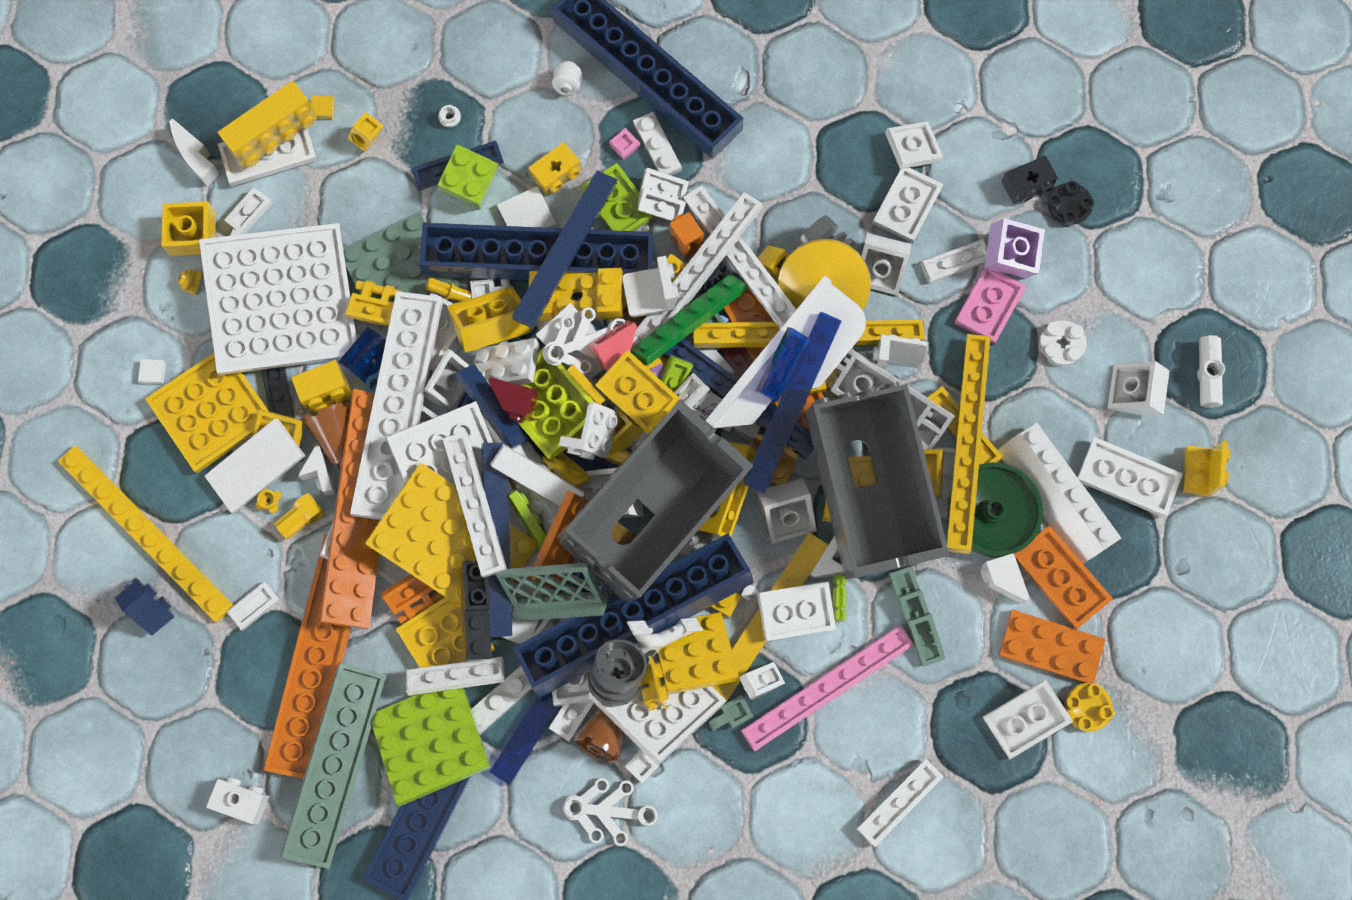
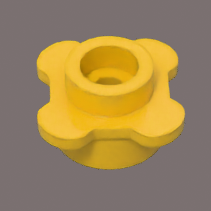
(272, 505)

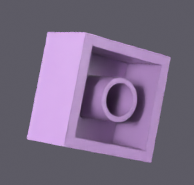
(1014, 248)

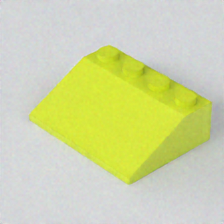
(559, 407)

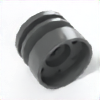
(824, 229)
(617, 672)

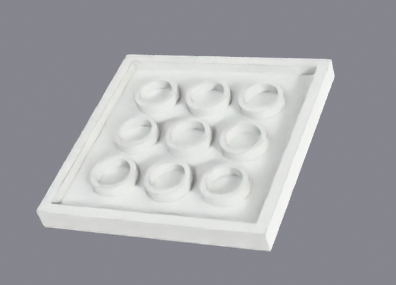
(663, 730)

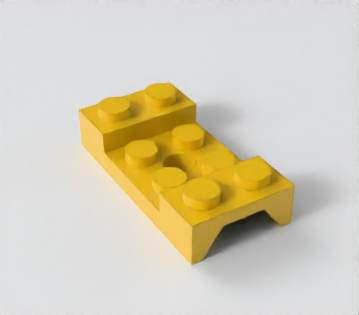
(599, 290)

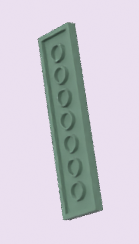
(333, 766)

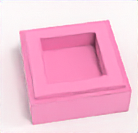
(624, 144)

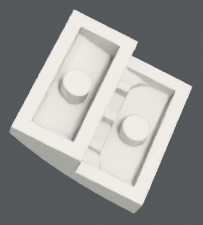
(661, 194)

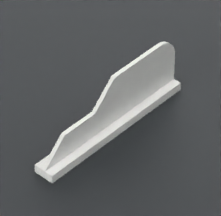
(743, 403)

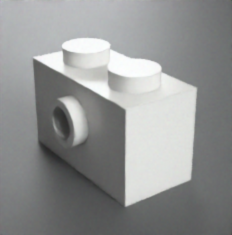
(238, 801)

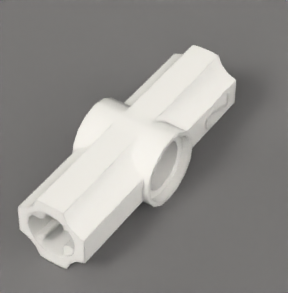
(1210, 385)

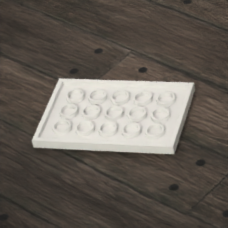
(426, 445)

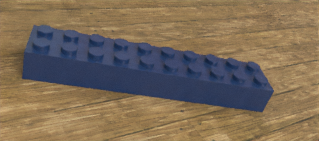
(650, 72)
(517, 250)
(677, 593)

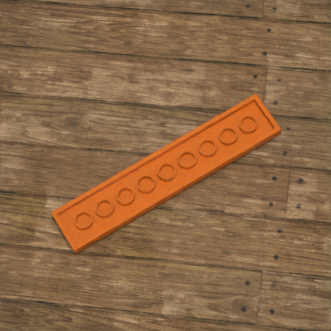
(351, 563)
(308, 684)

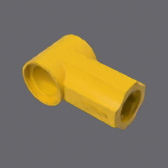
(304, 512)

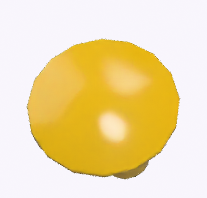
(1089, 707)

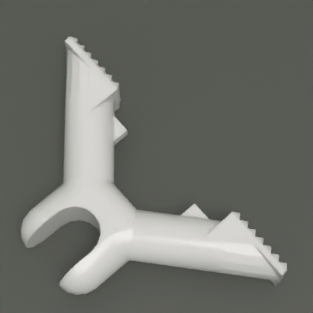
(652, 643)

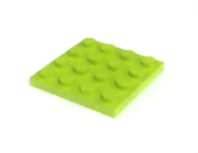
(429, 743)

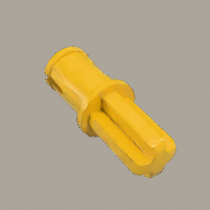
(449, 291)

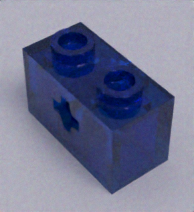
(364, 355)

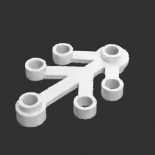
(579, 342)
(605, 811)

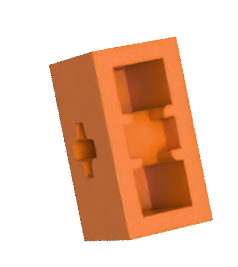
(686, 235)

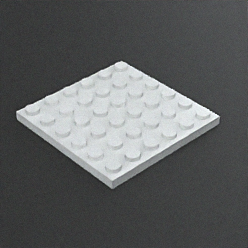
(277, 298)

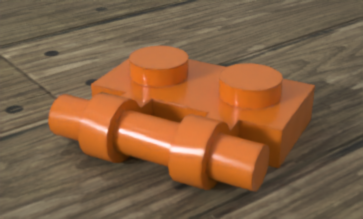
(406, 592)

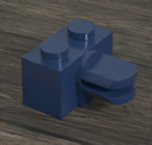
(144, 606)

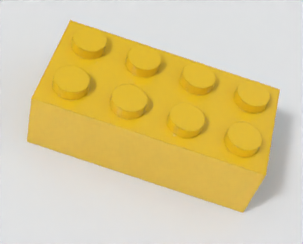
(268, 125)

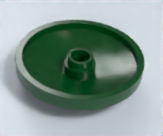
(1005, 511)

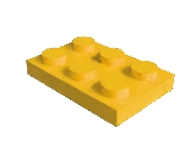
(637, 391)

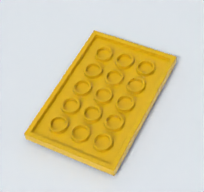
(430, 537)

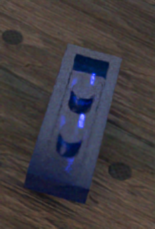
(782, 364)

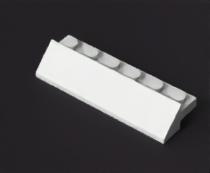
(859, 373)
(1065, 500)

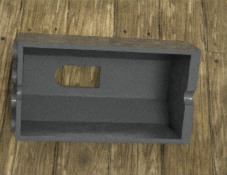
(680, 477)
(898, 516)

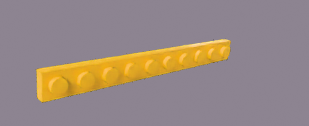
(761, 333)
(968, 444)
(146, 533)

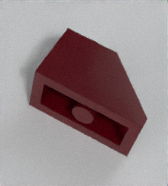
(515, 399)

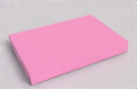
(990, 304)

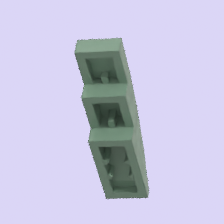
(916, 615)

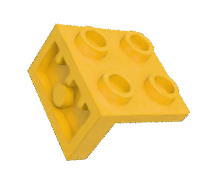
(1205, 469)

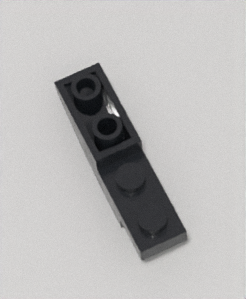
(475, 612)

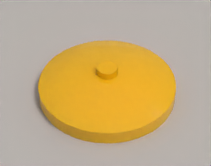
(827, 258)

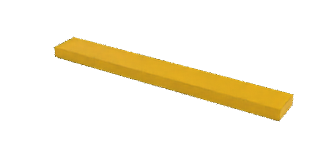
(753, 638)

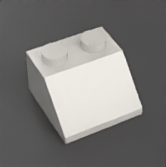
(885, 262)
(443, 387)
(1139, 388)
(787, 511)

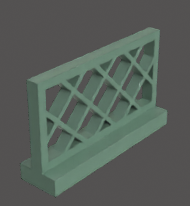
(553, 604)

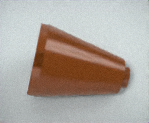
(330, 430)
(601, 737)

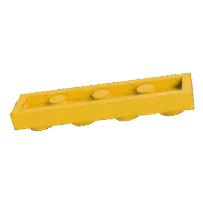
(941, 397)

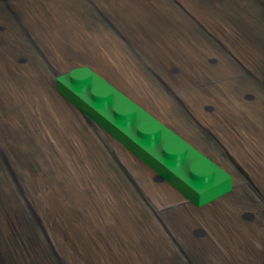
(688, 319)

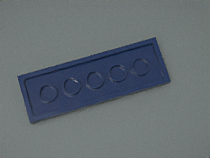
(412, 840)

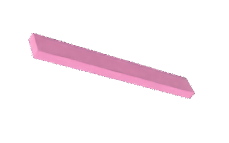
(827, 688)

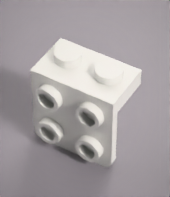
(651, 290)
(898, 351)
(596, 434)

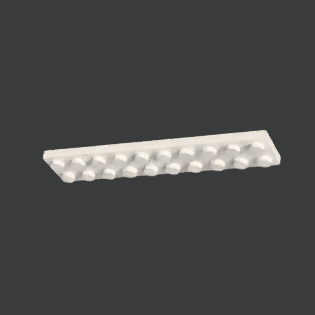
(396, 399)

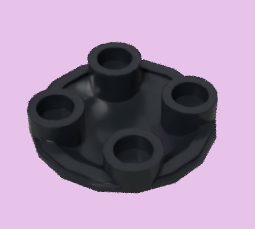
(1070, 203)

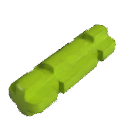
(839, 598)

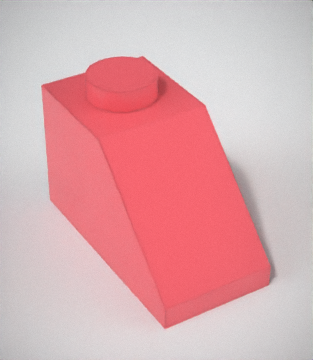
(613, 344)

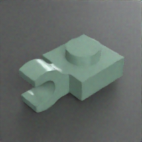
(734, 713)

